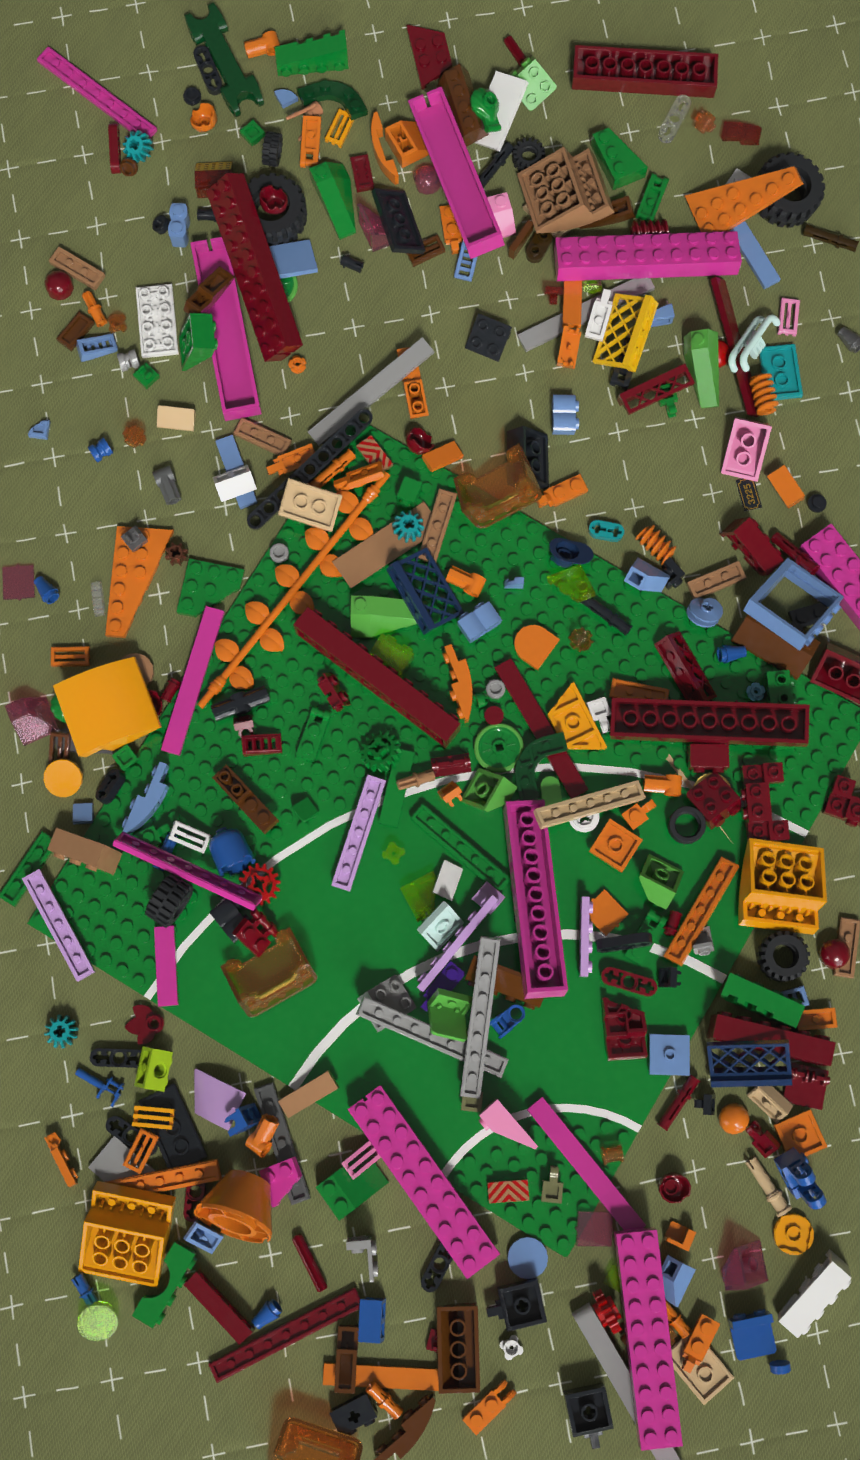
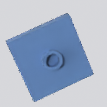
(669, 1054)

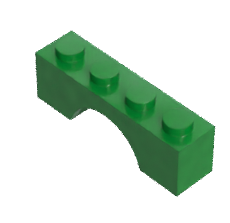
(151, 1307)

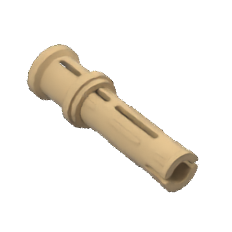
(773, 1194)

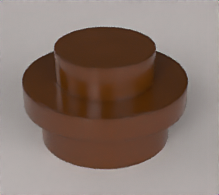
(128, 167)

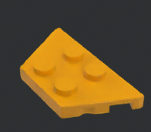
(574, 719)

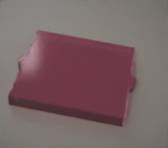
(18, 582)
(594, 1229)

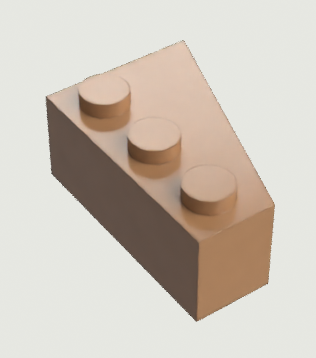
(84, 851)

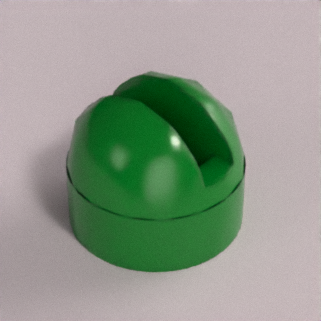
(480, 699)

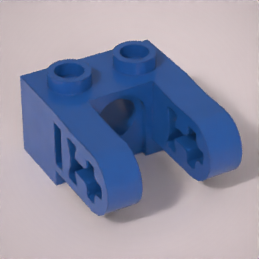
(800, 1178)

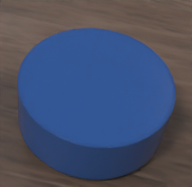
(780, 1367)

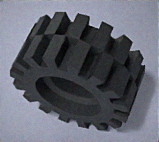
(527, 146)
(272, 149)

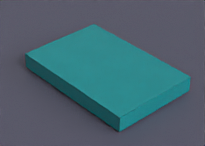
(783, 365)

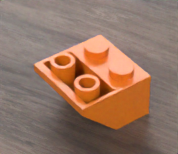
(405, 142)

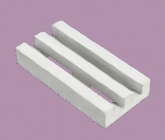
(173, 831)

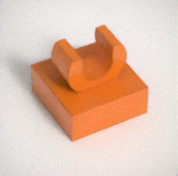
(449, 792)

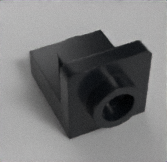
(674, 571)

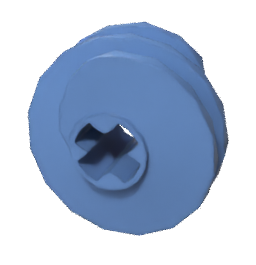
(704, 611)

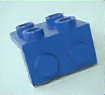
(752, 1334)

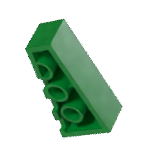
(313, 55)
(762, 1001)

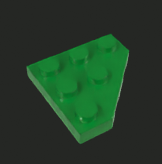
(207, 586)

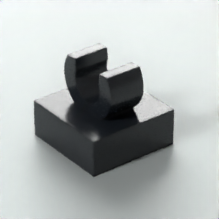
(668, 977)
(707, 1104)

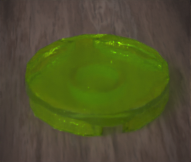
(97, 1321)

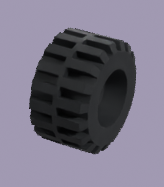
(169, 900)
(799, 951)

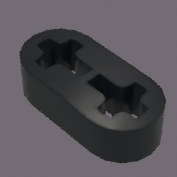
(110, 786)

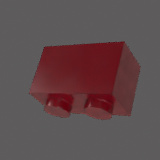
(708, 757)

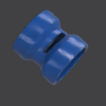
(100, 450)

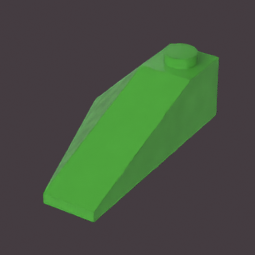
(703, 365)
(378, 615)

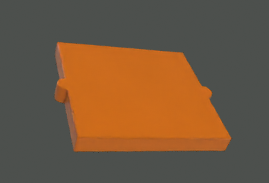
(606, 913)

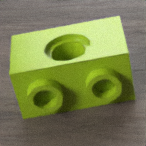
(149, 1059)

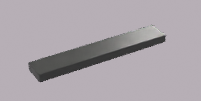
(281, 1140)

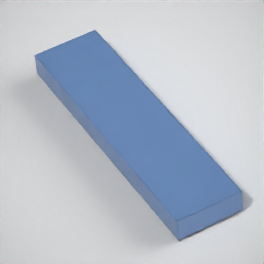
(756, 256)
(232, 460)

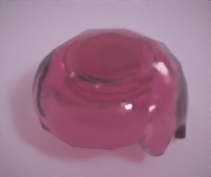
(426, 179)

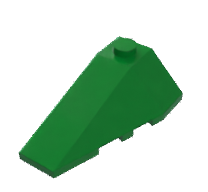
(335, 193)

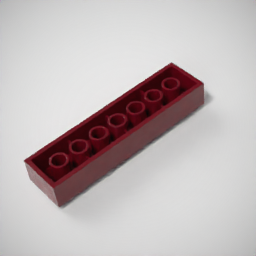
(645, 71)

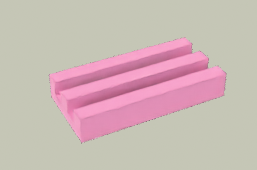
(787, 330)
(349, 1169)

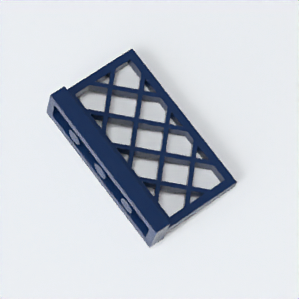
(411, 596)
(750, 1075)

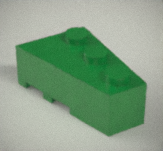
(617, 159)

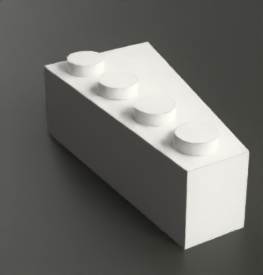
(815, 1295)

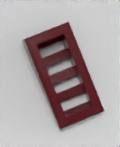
(254, 752)

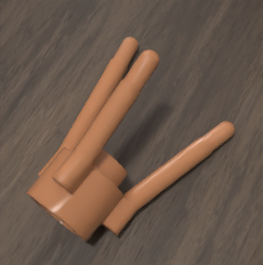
(313, 109)

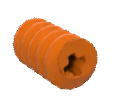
(762, 394)
(656, 543)

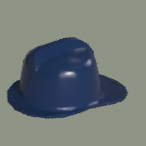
(569, 552)

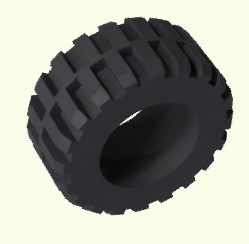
(794, 212)
(293, 222)

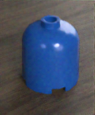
(230, 851)

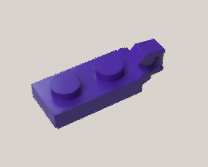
(446, 980)

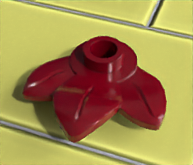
(142, 1025)

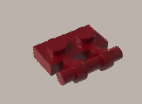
(251, 937)

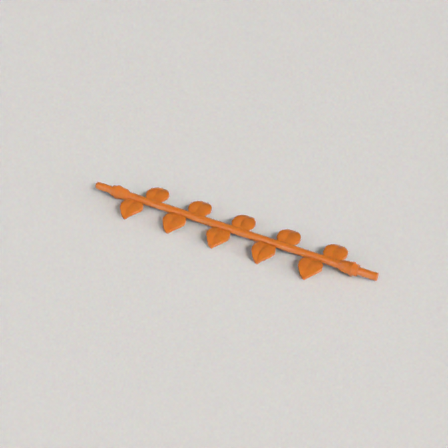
(289, 576)

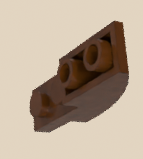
(245, 799)
(414, 1424)

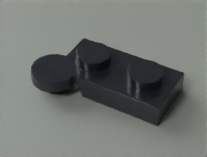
(807, 615)

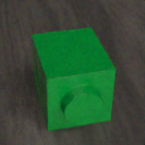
(409, 492)

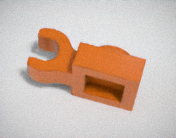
(637, 815)

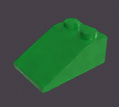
(197, 340)
(346, 1194)

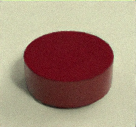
(494, 715)

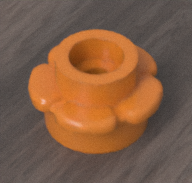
(297, 369)

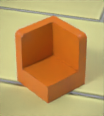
(679, 1235)

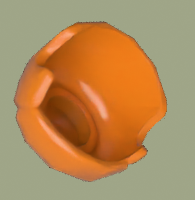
(204, 118)
(734, 1118)

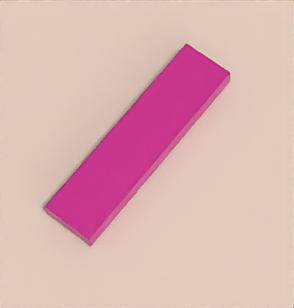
(166, 966)

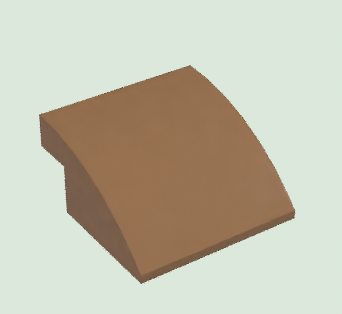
(565, 191)

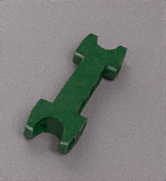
(237, 86)

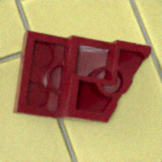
(623, 1031)

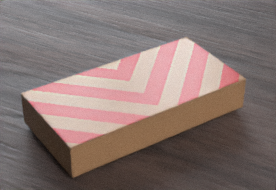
(373, 453)
(508, 1191)

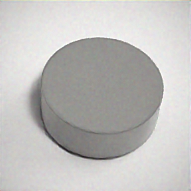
(279, 553)
(495, 689)

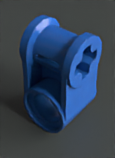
(506, 1021)

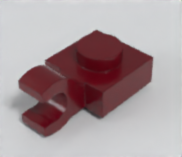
(763, 1141)

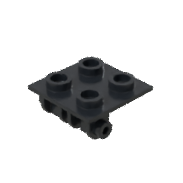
(488, 337)

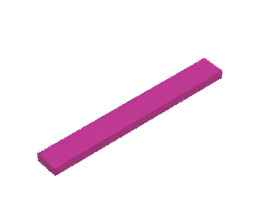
(94, 92)
(192, 681)
(187, 871)
(585, 1165)

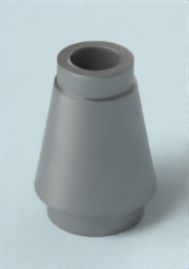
(850, 339)

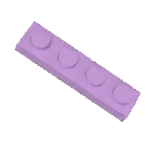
(585, 945)

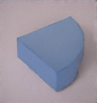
(285, 97)
(40, 430)
(517, 583)

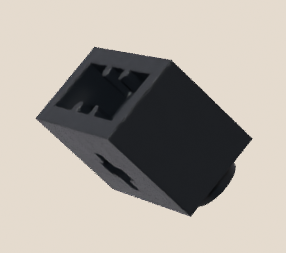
(360, 1403)

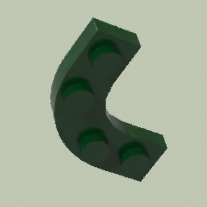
(335, 92)
(529, 760)

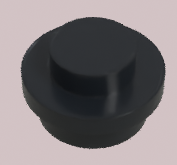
(192, 96)
(817, 503)

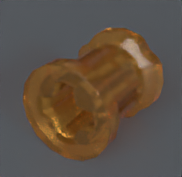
(612, 1154)

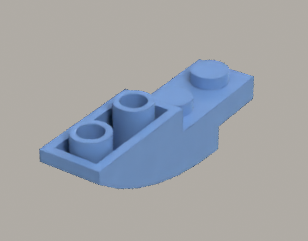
(144, 807)

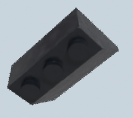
(536, 450)

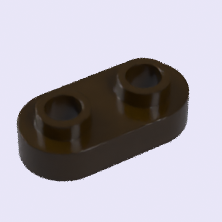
(539, 244)

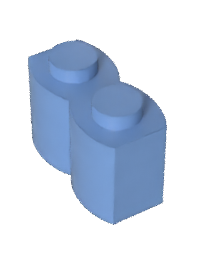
(179, 225)
(564, 414)
(479, 621)

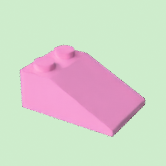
(746, 449)
(502, 1123)

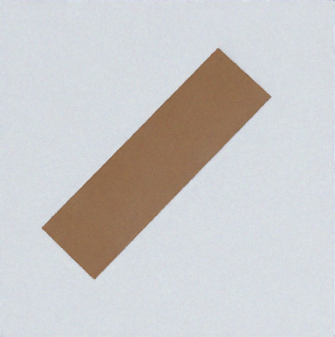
(378, 550)

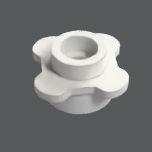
(510, 1353)

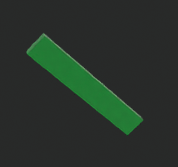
(460, 847)

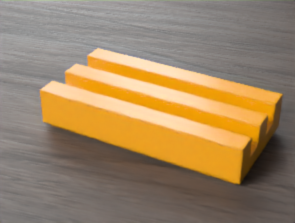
(340, 142)
(136, 1115)

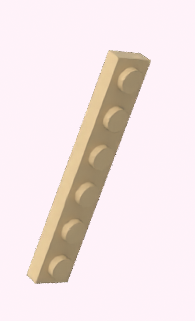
(589, 804)

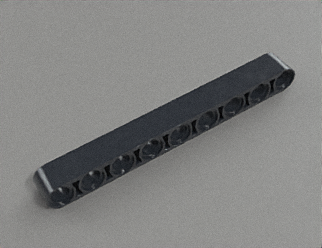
(314, 461)

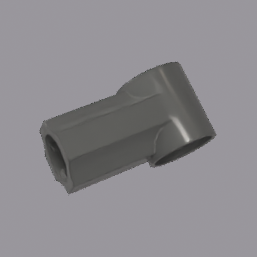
(165, 480)

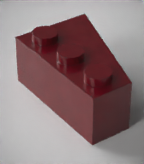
(753, 544)

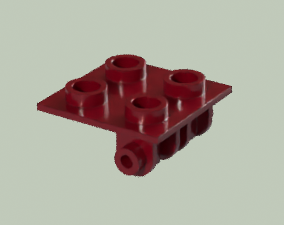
(807, 1086)

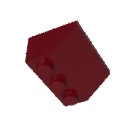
(838, 672)

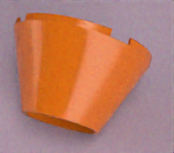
(239, 1207)

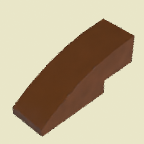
(622, 211)
(208, 292)
(346, 1359)

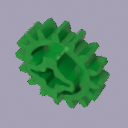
(380, 751)

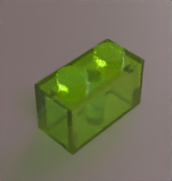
(392, 653)

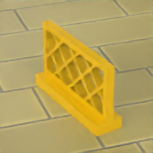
(639, 332)

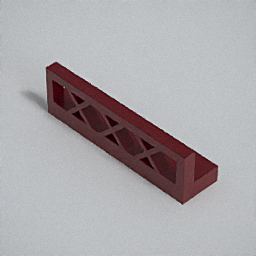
(648, 386)
(682, 670)
(219, 1307)

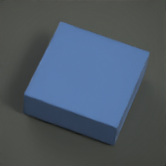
(83, 813)

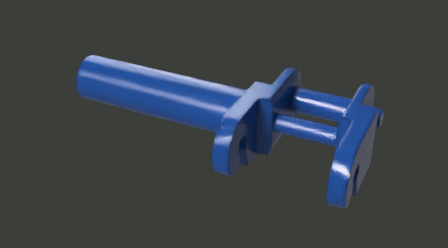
(100, 1084)

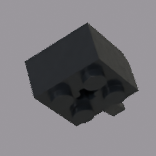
(513, 1315)
(590, 1424)

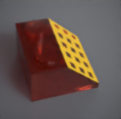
(208, 174)

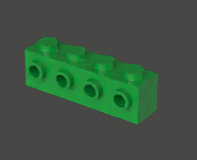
(779, 690)

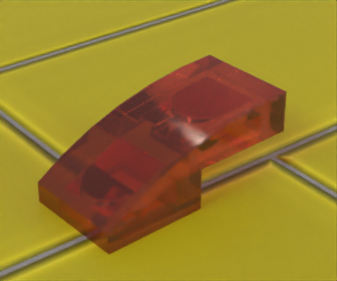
(743, 132)

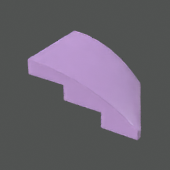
(215, 1098)

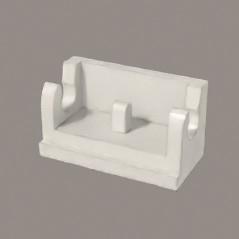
(234, 483)

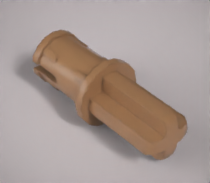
(416, 779)

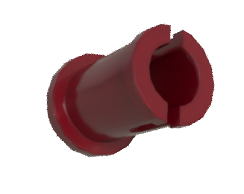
(170, 690)
(672, 923)

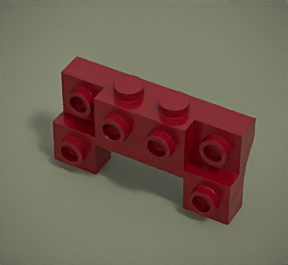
(757, 802)
(841, 803)

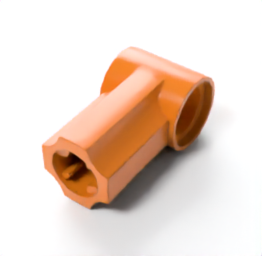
(262, 45)
(470, 583)
(668, 784)
(260, 1139)

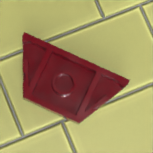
(429, 53)

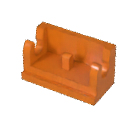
(569, 347)
(786, 486)

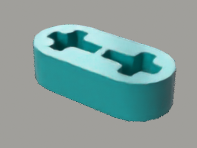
(607, 526)

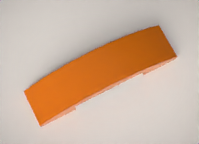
(387, 167)

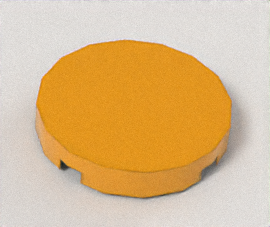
(63, 777)
(793, 1234)

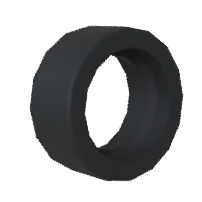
(695, 813)

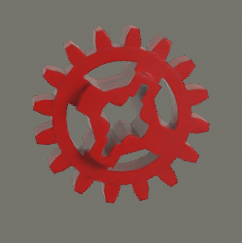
(267, 880)
(607, 1311)

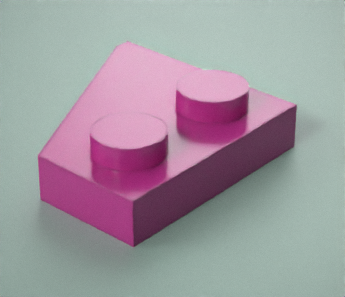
(281, 1178)

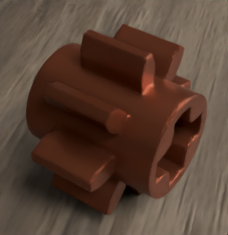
(178, 559)

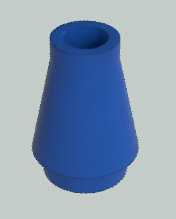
(46, 590)
(729, 653)
(268, 1313)

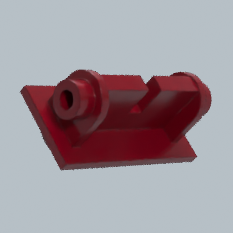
(339, 697)
(451, 765)

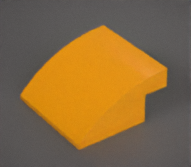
(107, 707)
(782, 886)
(126, 1234)

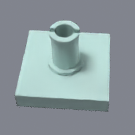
(440, 926)

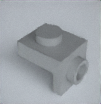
(704, 943)

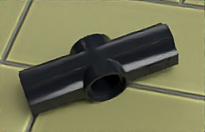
(240, 703)

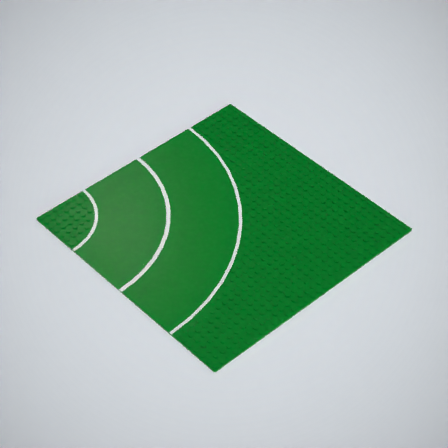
(371, 931)

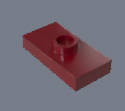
(362, 173)

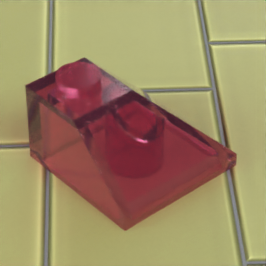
(372, 228)
(31, 718)
(745, 1267)

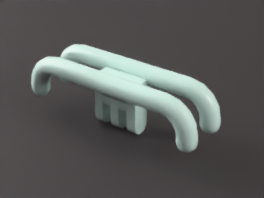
(751, 341)

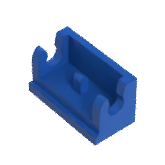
(244, 1118)
(372, 1320)

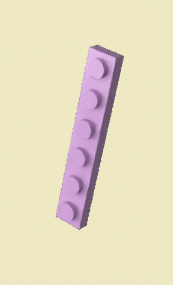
(358, 833)
(58, 925)
(451, 948)

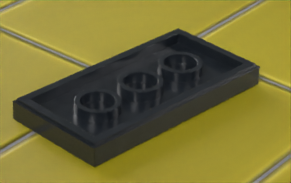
(398, 221)
(182, 1143)

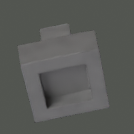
(134, 539)

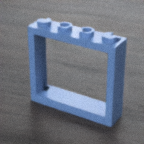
(809, 584)

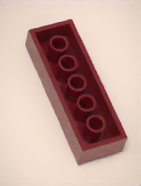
(802, 1046)

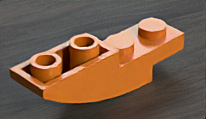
(414, 392)
(462, 689)

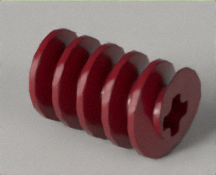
(649, 227)

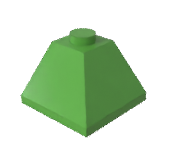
(488, 791)
(660, 881)

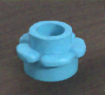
(753, 696)

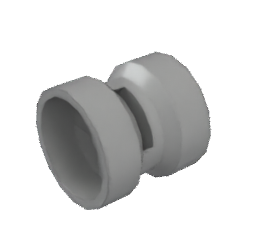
(124, 361)

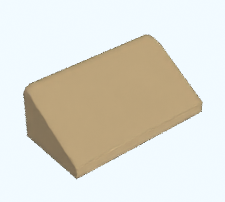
(176, 418)
(770, 1102)

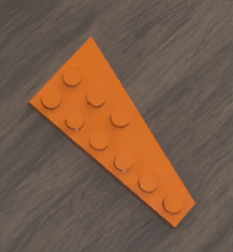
(733, 203)
(132, 577)

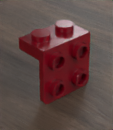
(714, 800)

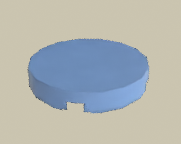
(527, 1257)

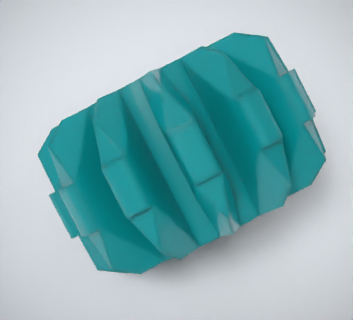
(132, 144)
(405, 520)
(56, 1025)

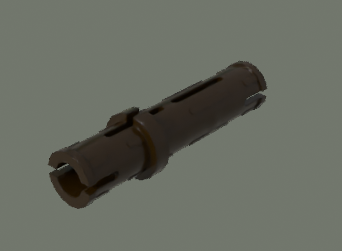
(831, 238)

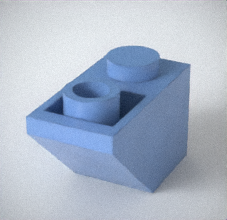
(646, 577)
(676, 1279)

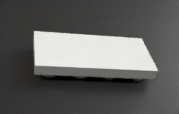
(509, 93)
(157, 321)

